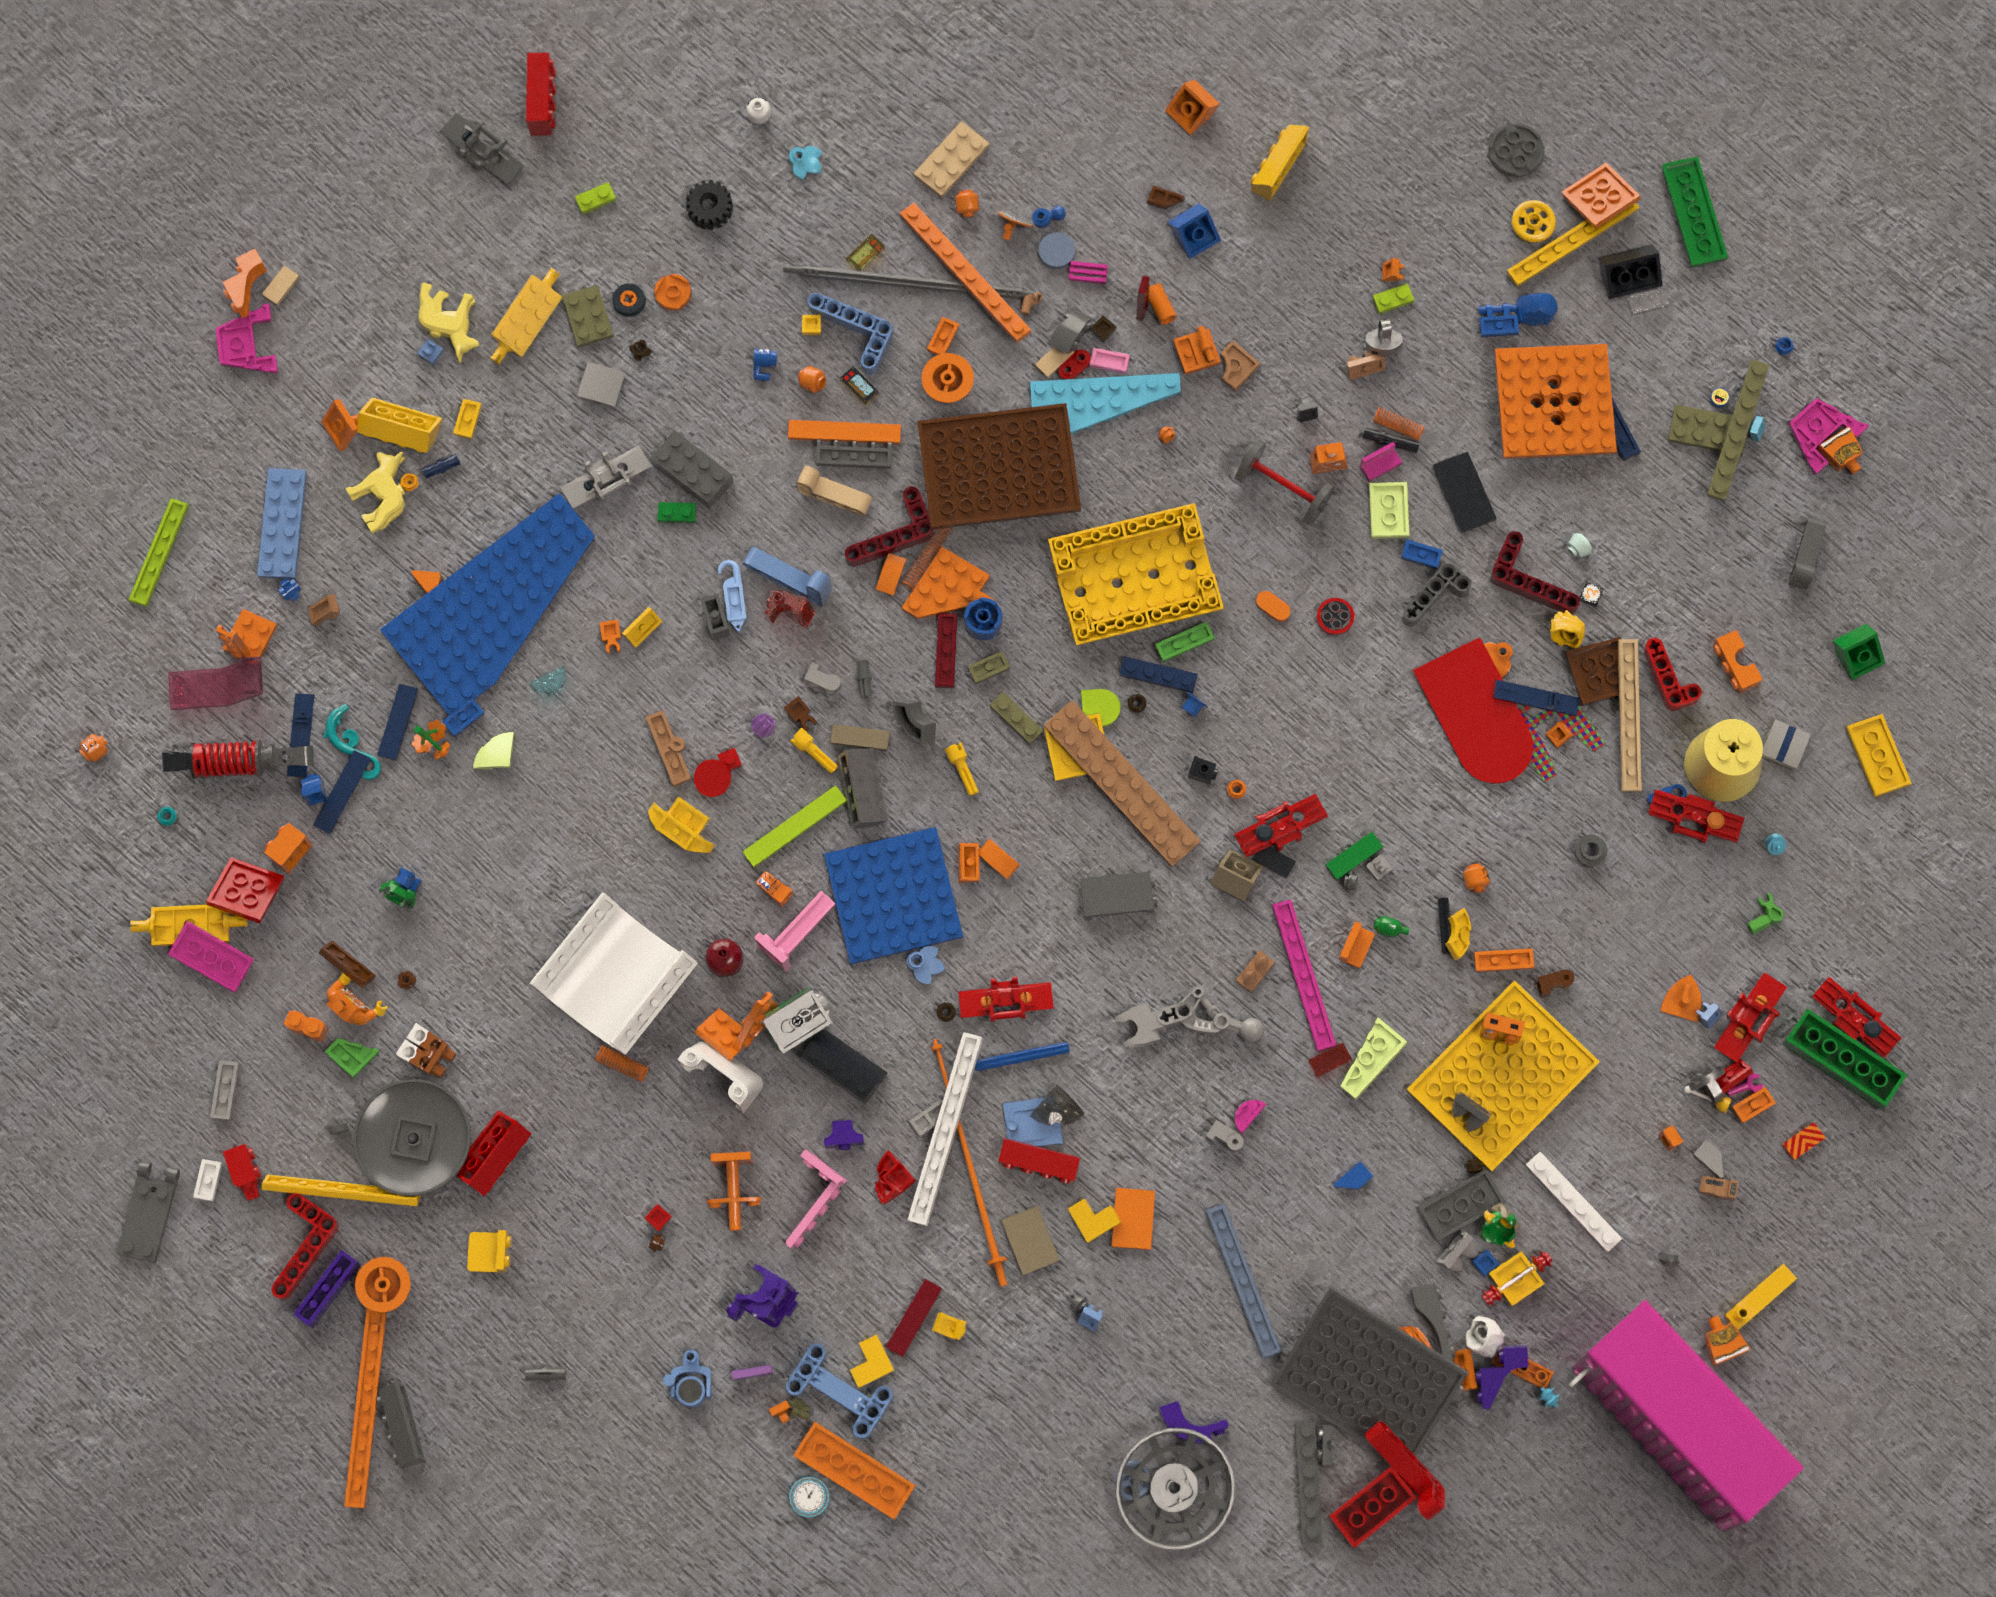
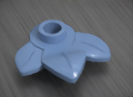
(928, 965)

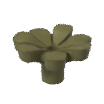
(799, 1409)

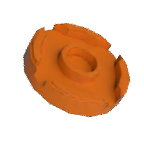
(672, 292)

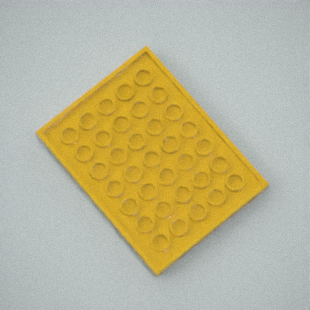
(1511, 1082)

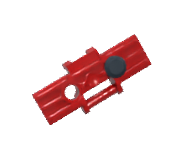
(1261, 836)

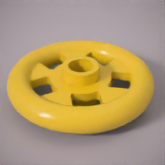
(1538, 206)

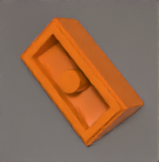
(968, 863)

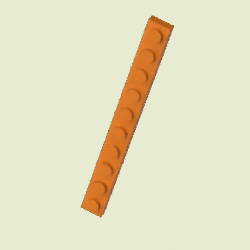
(965, 273)
(365, 1409)

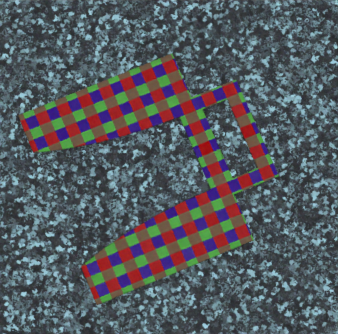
(1577, 724)

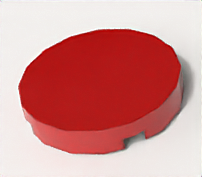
(712, 778)

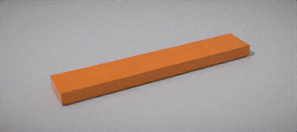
(844, 431)

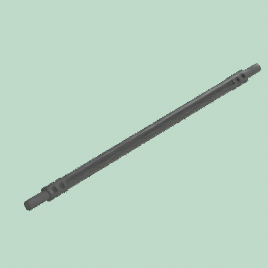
(898, 280)

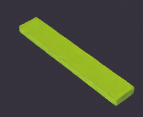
(158, 552)
(794, 826)

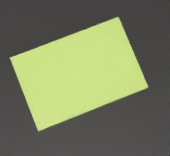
(1389, 510)

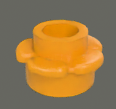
(409, 477)

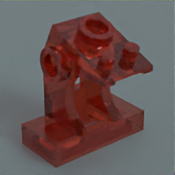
(799, 606)

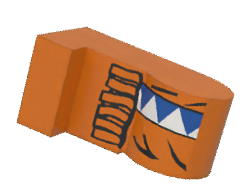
(774, 888)

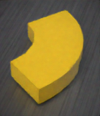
(1460, 934)

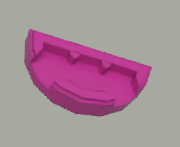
(1247, 1113)

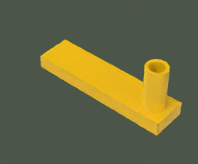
(1760, 1296)

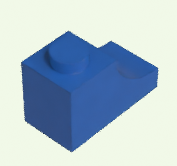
(313, 789)

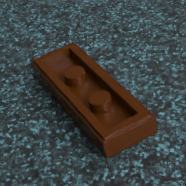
(347, 964)

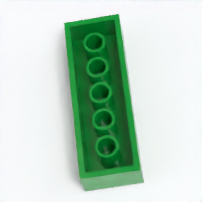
(1844, 1059)

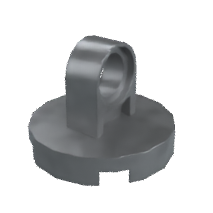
(1384, 339)
(1708, 1081)

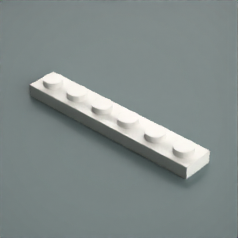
(1573, 1202)

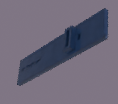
(1536, 697)
(301, 729)
(342, 792)

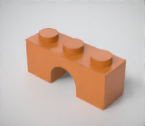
(1741, 676)

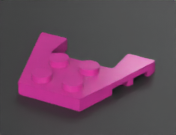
(237, 343)
(1815, 425)

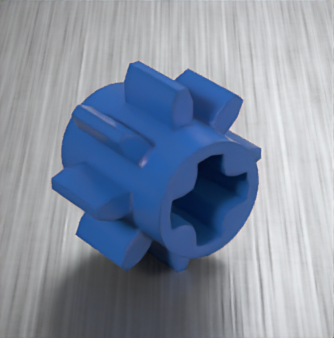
(289, 589)

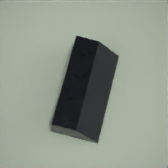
(843, 1066)

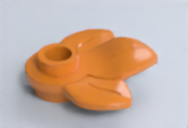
(1501, 662)

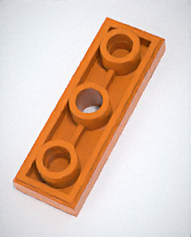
(1534, 1373)

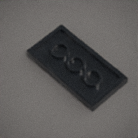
(1464, 492)

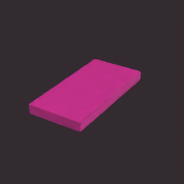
(211, 956)

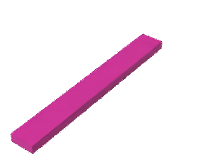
(1304, 975)

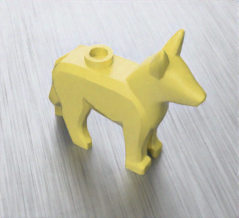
(447, 323)
(383, 487)

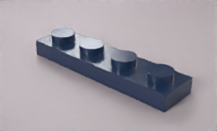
(1158, 674)

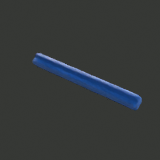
(1022, 1056)

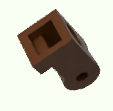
(1560, 979)

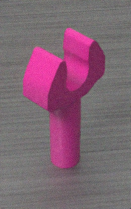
(1746, 1086)

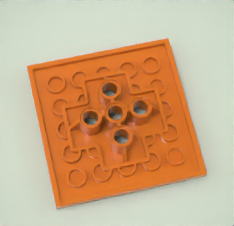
(1579, 375)

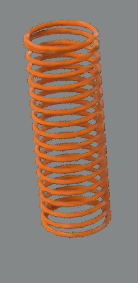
(1402, 431)
(631, 1064)

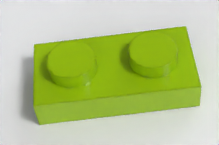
(595, 198)
(1393, 298)

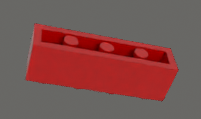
(1039, 1159)

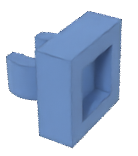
(430, 351)
(1710, 1016)
(1090, 1318)

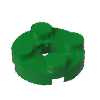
(397, 894)

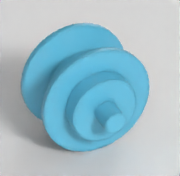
(1775, 844)
(1549, 1397)

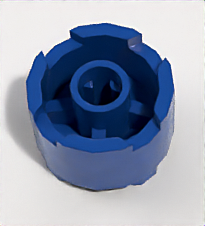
(983, 629)

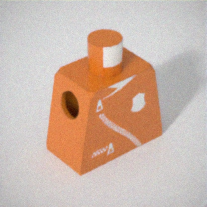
(1329, 458)

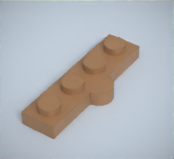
(669, 748)

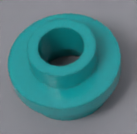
(161, 816)

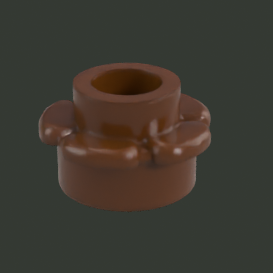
(411, 980)
(656, 1243)

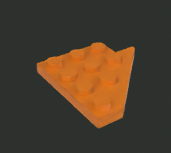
(946, 586)

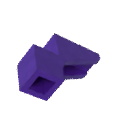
(1493, 1376)

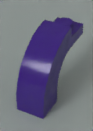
(1174, 1418)

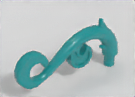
(348, 748)

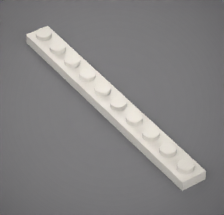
(945, 1129)

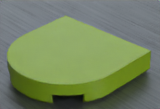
(1102, 702)

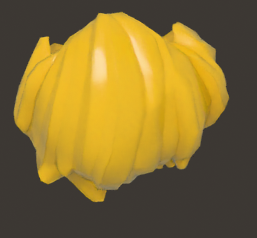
(1567, 630)

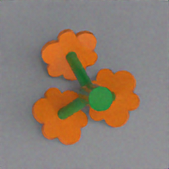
(423, 742)

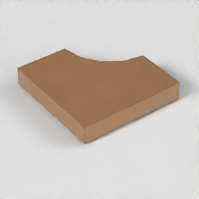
(1238, 364)

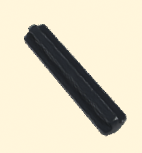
(1445, 926)

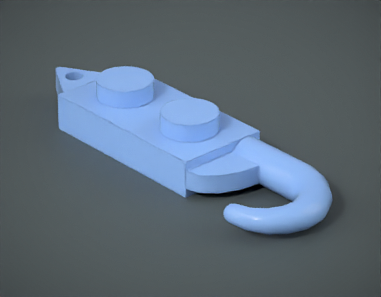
(734, 596)

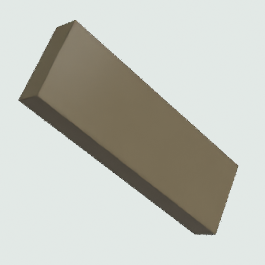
(860, 737)

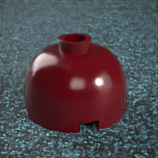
(726, 965)

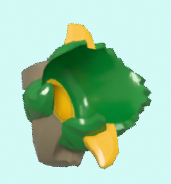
(1500, 1226)

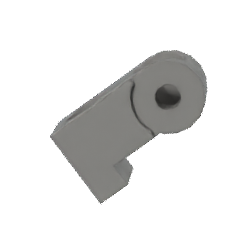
(822, 681)
(1226, 1136)

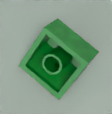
(1859, 651)

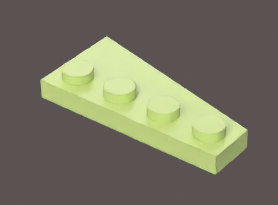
(1377, 1052)

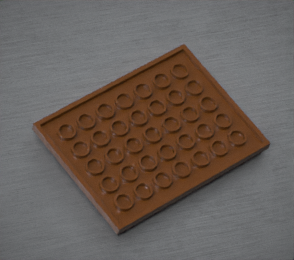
(999, 466)

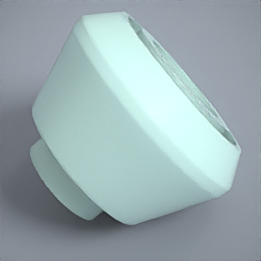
(1579, 546)

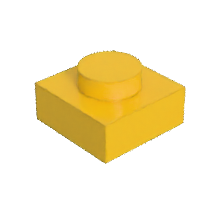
(811, 324)

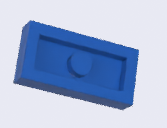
(1421, 554)
(463, 717)

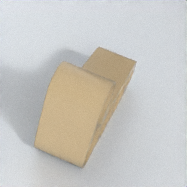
(833, 493)

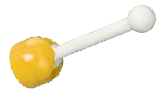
(1721, 1105)

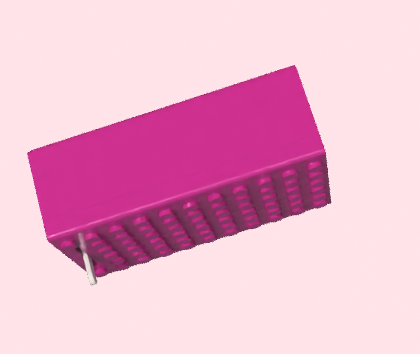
(1687, 1418)

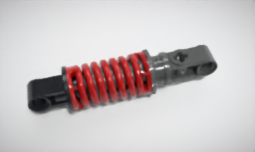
(235, 760)

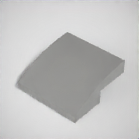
(600, 384)

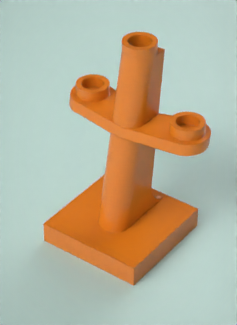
(734, 1200)

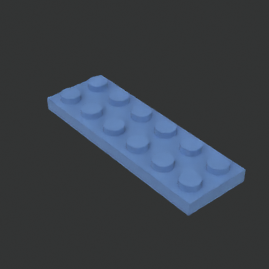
(282, 523)

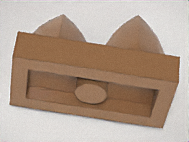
(1368, 365)
(1255, 971)

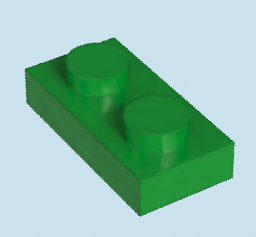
(676, 512)

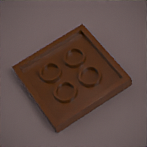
(1595, 671)

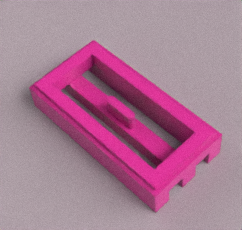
(1073, 269)

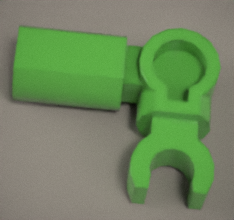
(1773, 916)

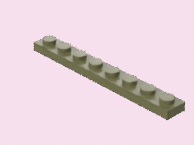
(1737, 430)

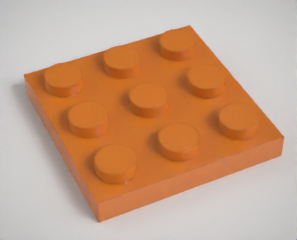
(1600, 195)

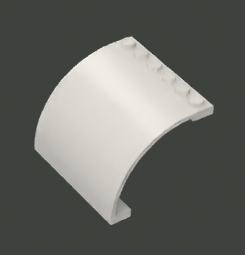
(612, 974)

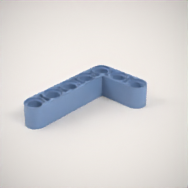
(856, 325)
(813, 588)

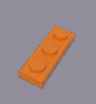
(1504, 960)

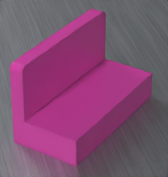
(1380, 462)

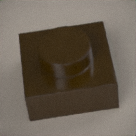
(1103, 328)

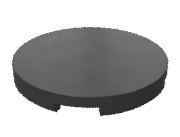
(1516, 150)

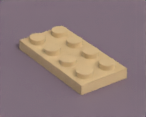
(951, 159)

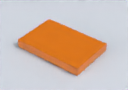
(1136, 1213)

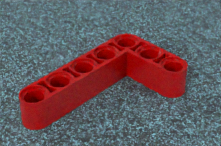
(306, 1247)
(1429, 1490)

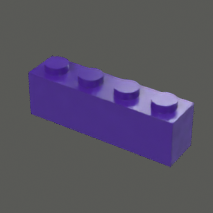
(327, 1289)

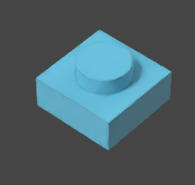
(1757, 428)

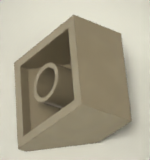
(1236, 875)

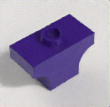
(843, 1136)

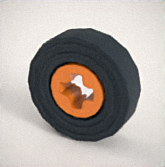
(625, 308)

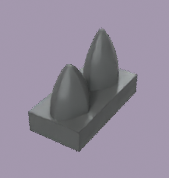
(1477, 1116)

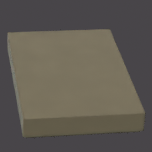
(1030, 1240)

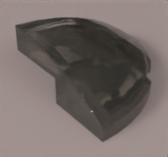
(1057, 1108)

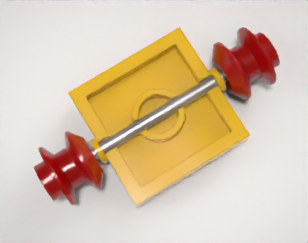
(1516, 1278)

